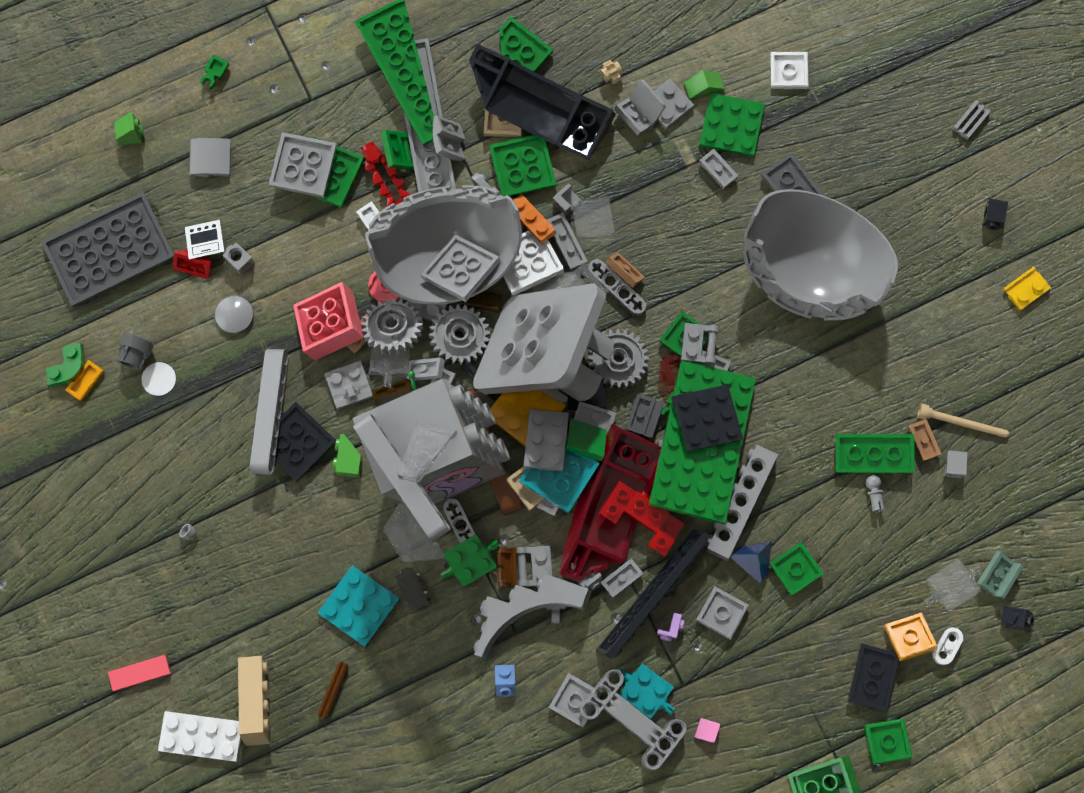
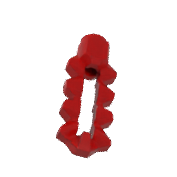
(375, 157)

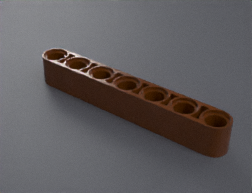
(505, 494)

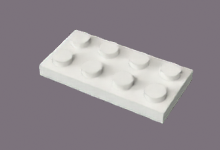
(200, 736)

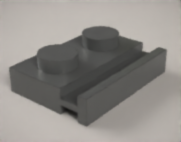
(644, 415)

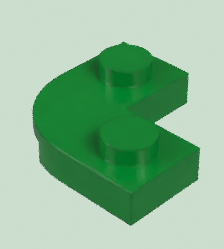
(73, 362)

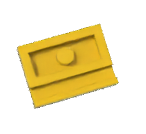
(1026, 288)

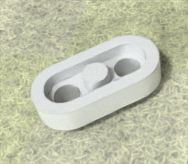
(948, 647)

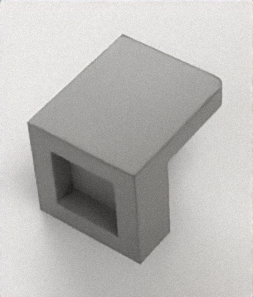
(564, 199)
(956, 464)

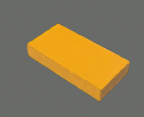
(85, 381)

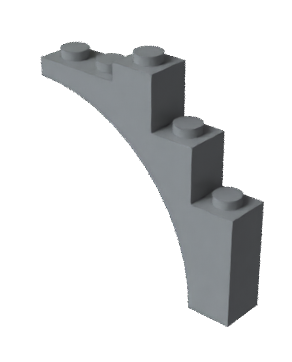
(523, 601)

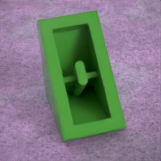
(703, 84)

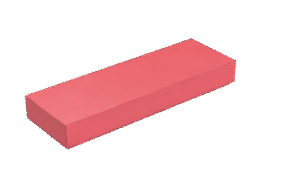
(139, 673)

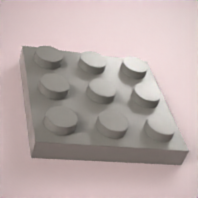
(302, 165)
(460, 268)

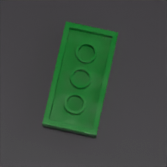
(874, 453)

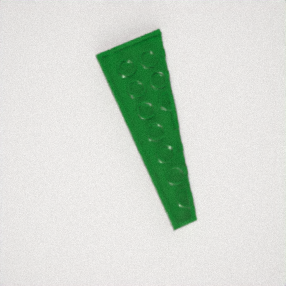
(395, 51)

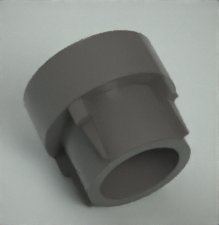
(134, 351)

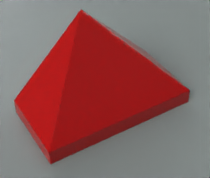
(197, 266)

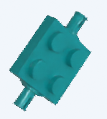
(646, 691)

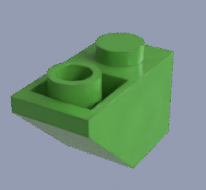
(128, 130)
(348, 458)

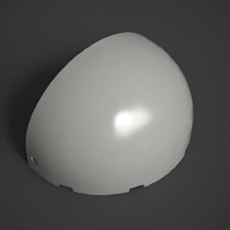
(411, 235)
(817, 256)

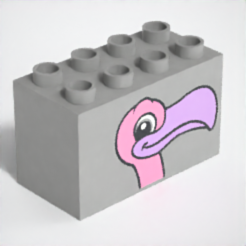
(468, 458)

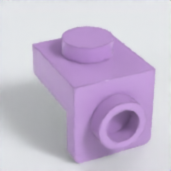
(676, 625)

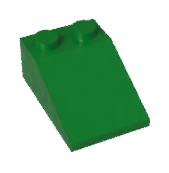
(827, 777)

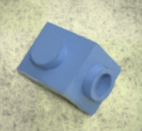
(505, 680)

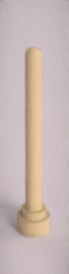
(926, 412)

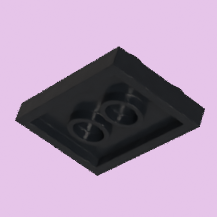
(873, 677)

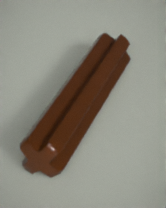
(333, 689)

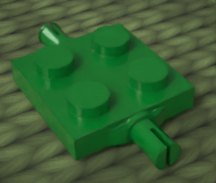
(470, 559)

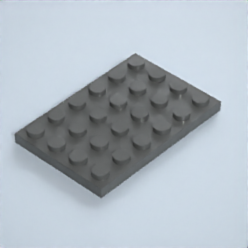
(108, 249)

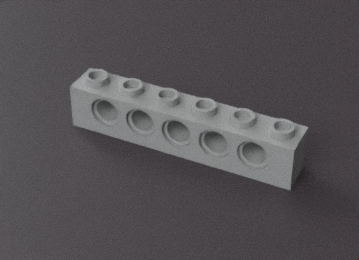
(765, 459)

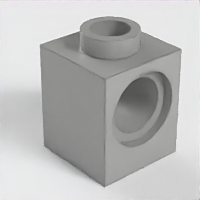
(241, 265)

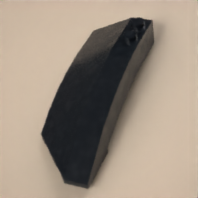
(539, 104)

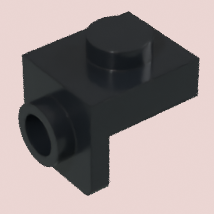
(1017, 618)

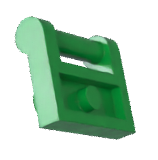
(397, 150)

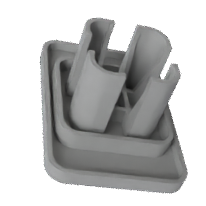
(543, 343)

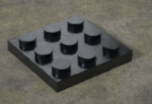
(707, 418)
(300, 442)

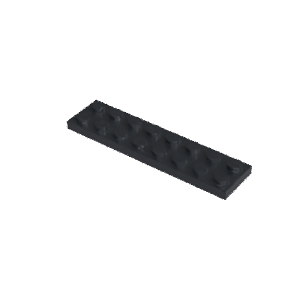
(650, 597)

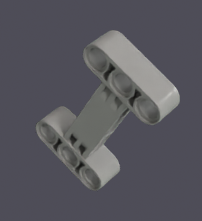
(633, 719)

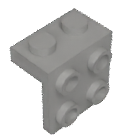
(641, 108)

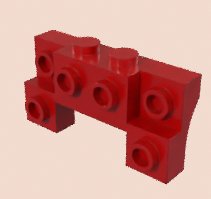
(636, 506)

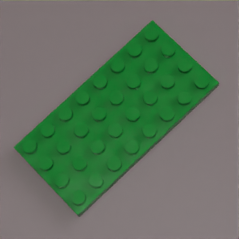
(703, 479)

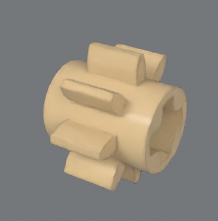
(611, 72)

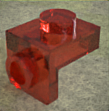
(666, 374)

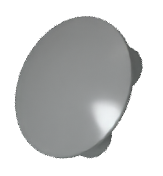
(234, 314)

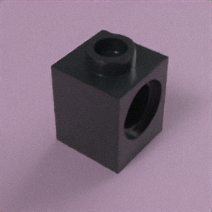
(995, 214)

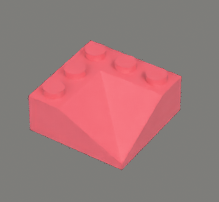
(328, 321)

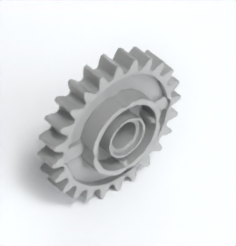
(377, 325)
(459, 348)
(621, 372)

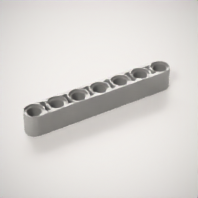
(269, 412)
(410, 492)

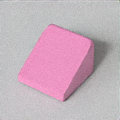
(707, 730)

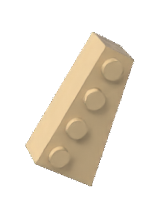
(253, 700)

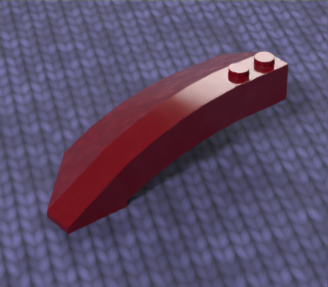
(593, 539)

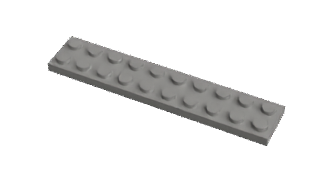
(430, 168)

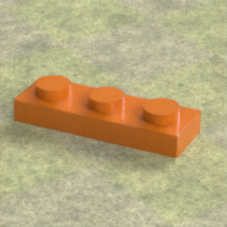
(533, 220)

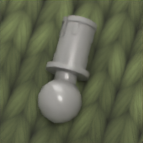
(873, 483)

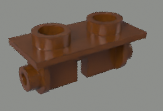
(508, 573)

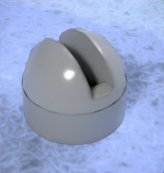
(188, 532)

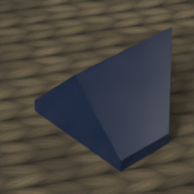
(754, 559)

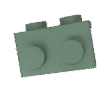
(1000, 575)

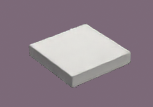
(789, 70)

